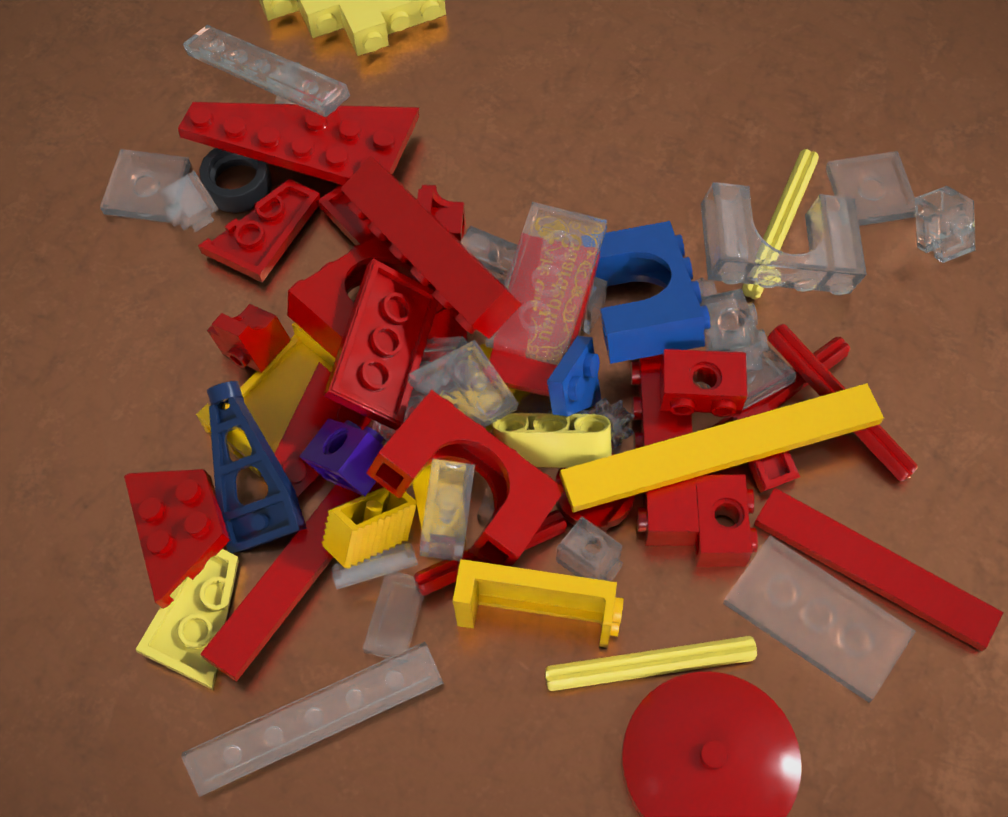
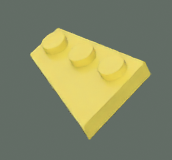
(192, 620)

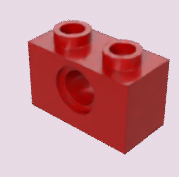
(720, 370)
(722, 544)

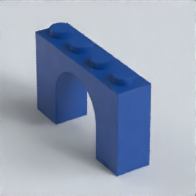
(660, 322)

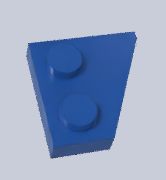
(575, 379)

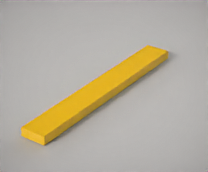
(720, 447)

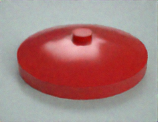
(710, 750)

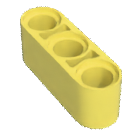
(556, 439)

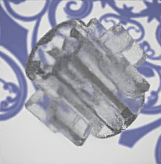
(618, 418)

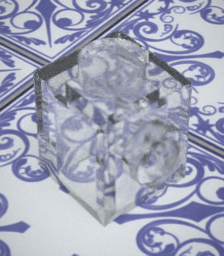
(188, 203)
(589, 552)

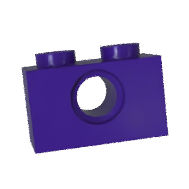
(344, 454)

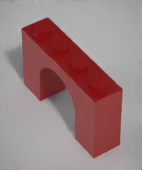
(322, 300)
(443, 432)

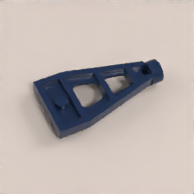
(263, 519)

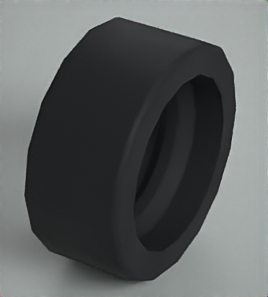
(236, 199)

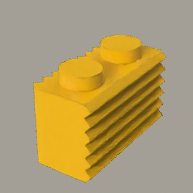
(368, 526)

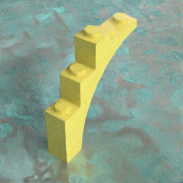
(363, 20)

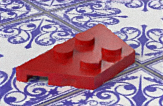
(176, 525)

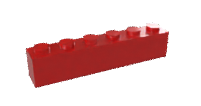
(432, 249)
(670, 511)

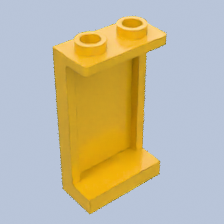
(275, 392)
(536, 593)

